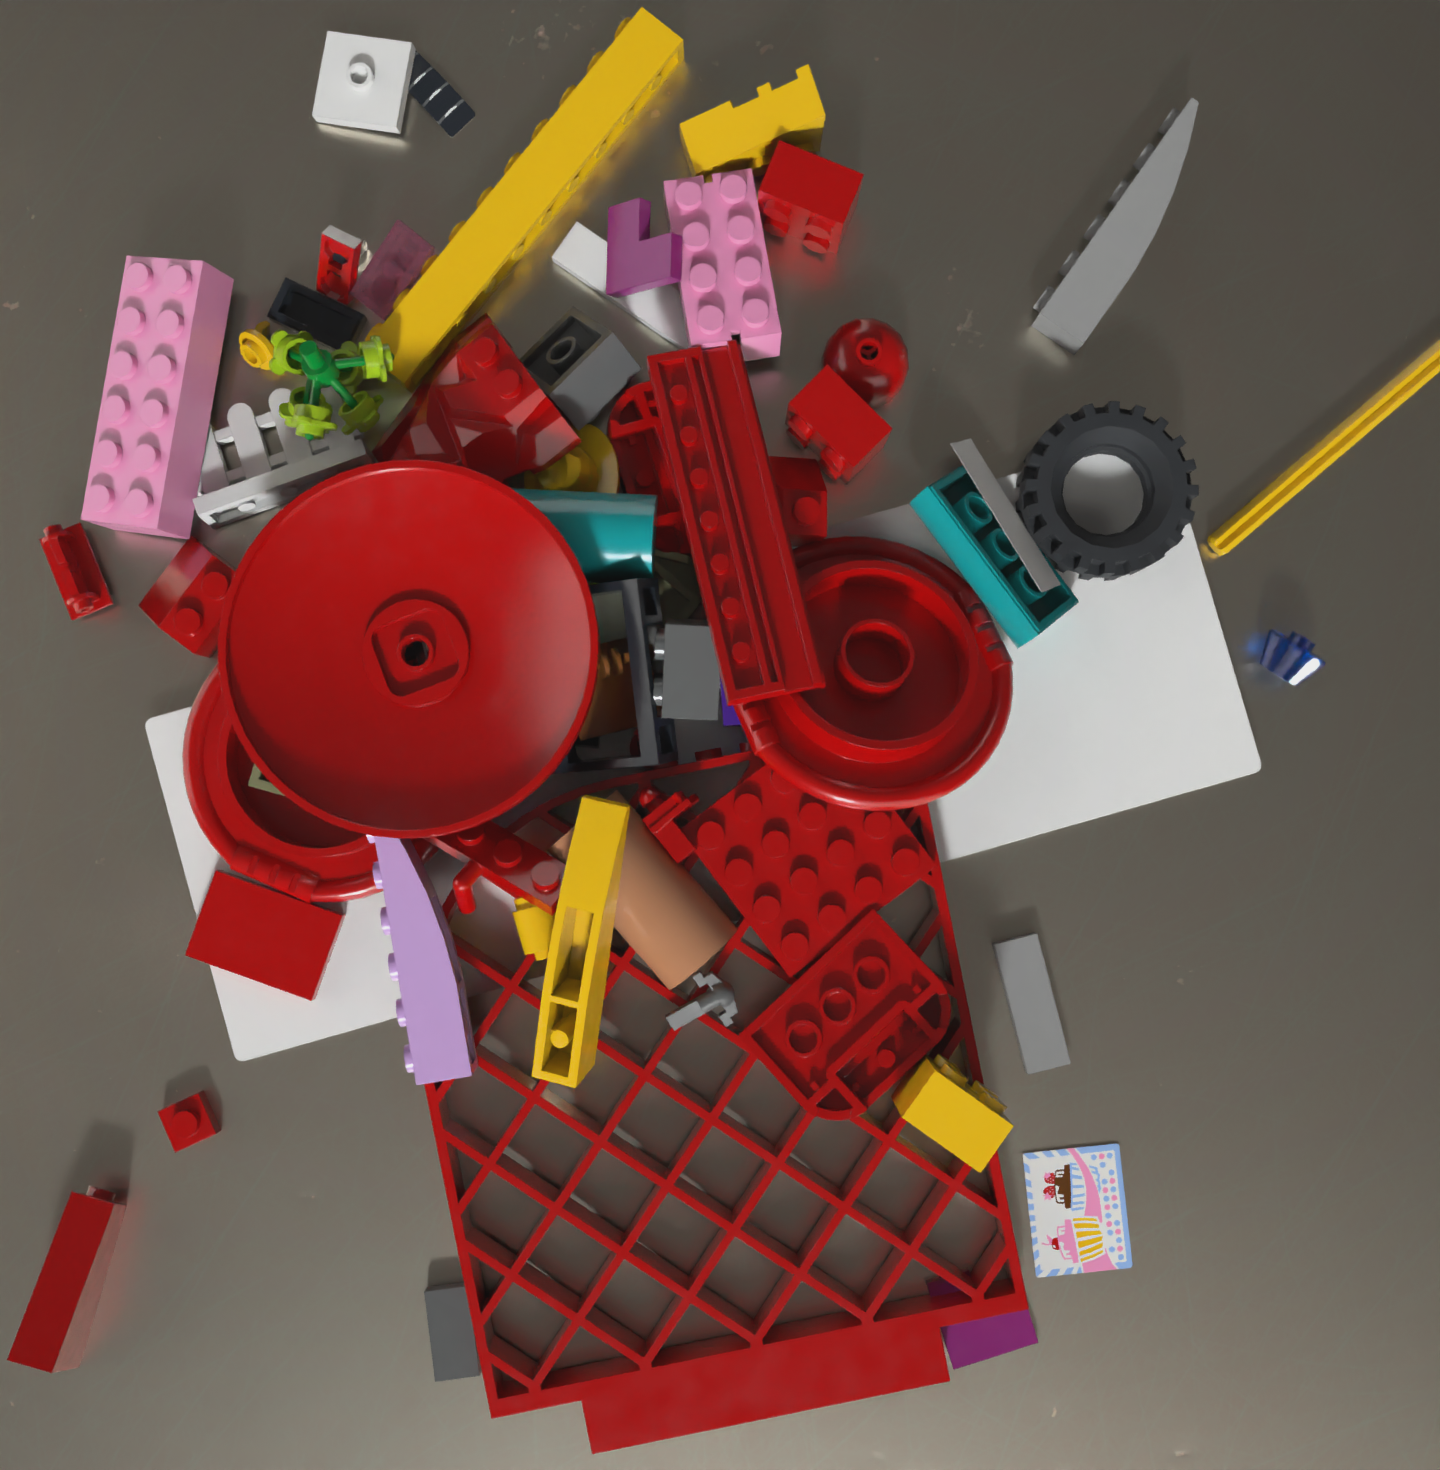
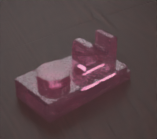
(392, 269)

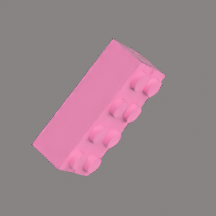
(724, 263)

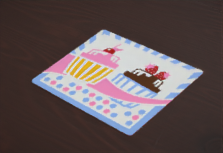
(1077, 1210)

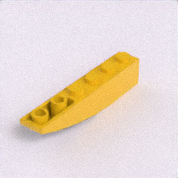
(581, 944)

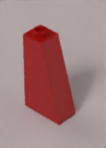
(69, 1284)

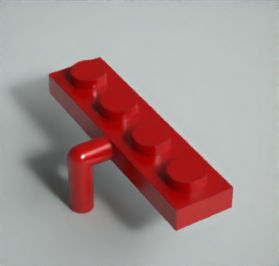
(507, 861)

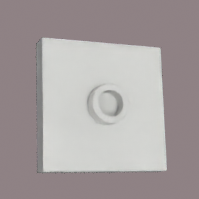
(363, 82)

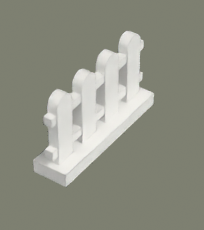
(273, 479)

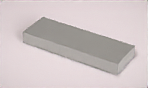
(1031, 1003)

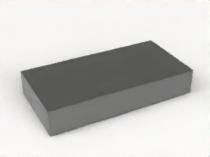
(451, 1333)

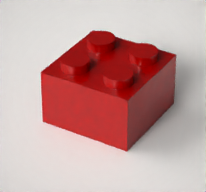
(808, 198)
(836, 425)

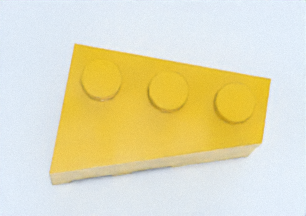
(748, 134)

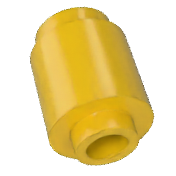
(533, 928)

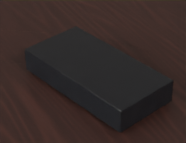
(309, 311)

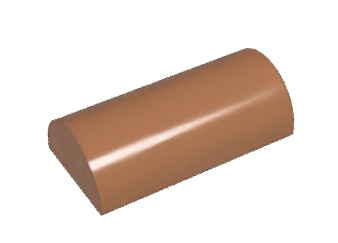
(661, 905)

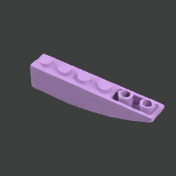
(425, 965)

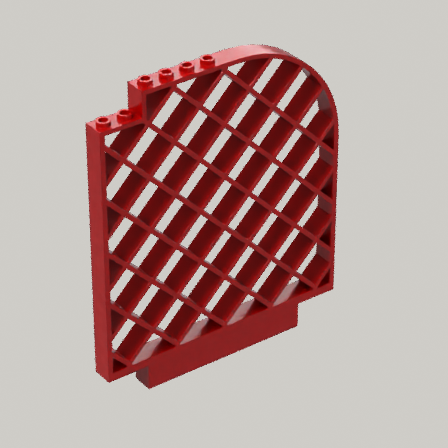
(762, 1367)

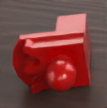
(662, 820)

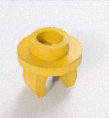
(256, 347)

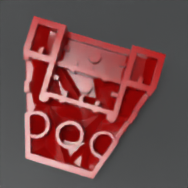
(479, 412)

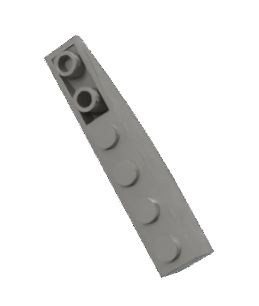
(1116, 241)

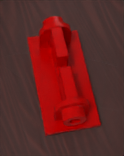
(75, 570)

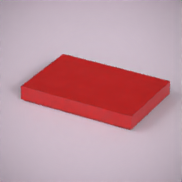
(265, 935)

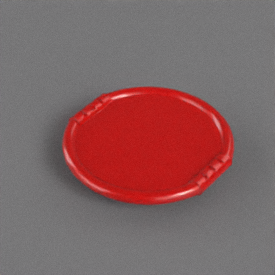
(909, 674)
(264, 831)

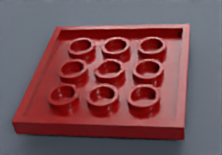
(803, 864)

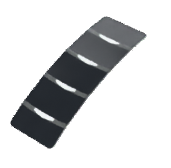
(438, 97)

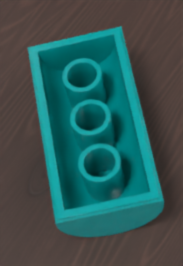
(606, 531)
(986, 558)

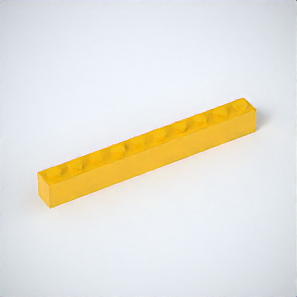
(528, 195)

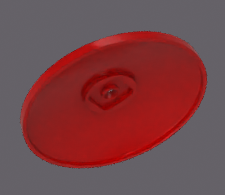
(323, 632)

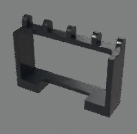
(655, 733)

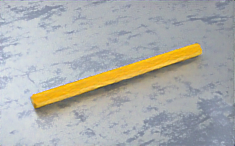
(1326, 451)

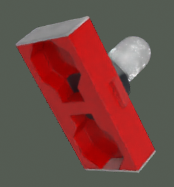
(339, 264)

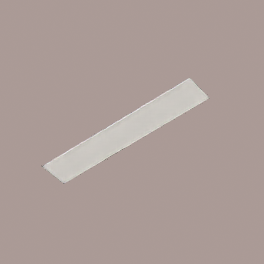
(1005, 515)

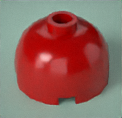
(872, 379)

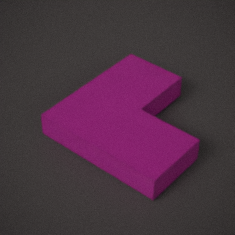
(633, 257)
(984, 1337)

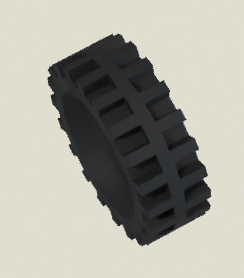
(1151, 455)

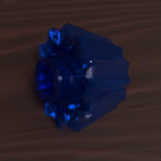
(1290, 657)

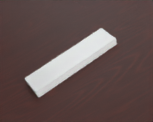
(659, 308)

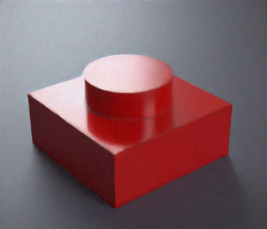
(189, 1121)

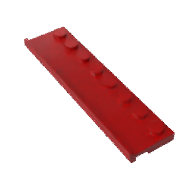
(735, 524)

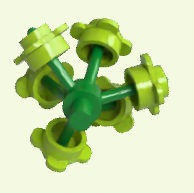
(342, 370)

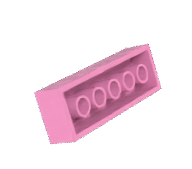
(157, 396)

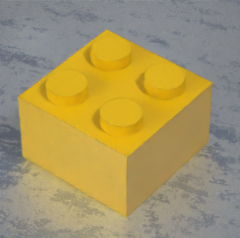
(951, 1112)

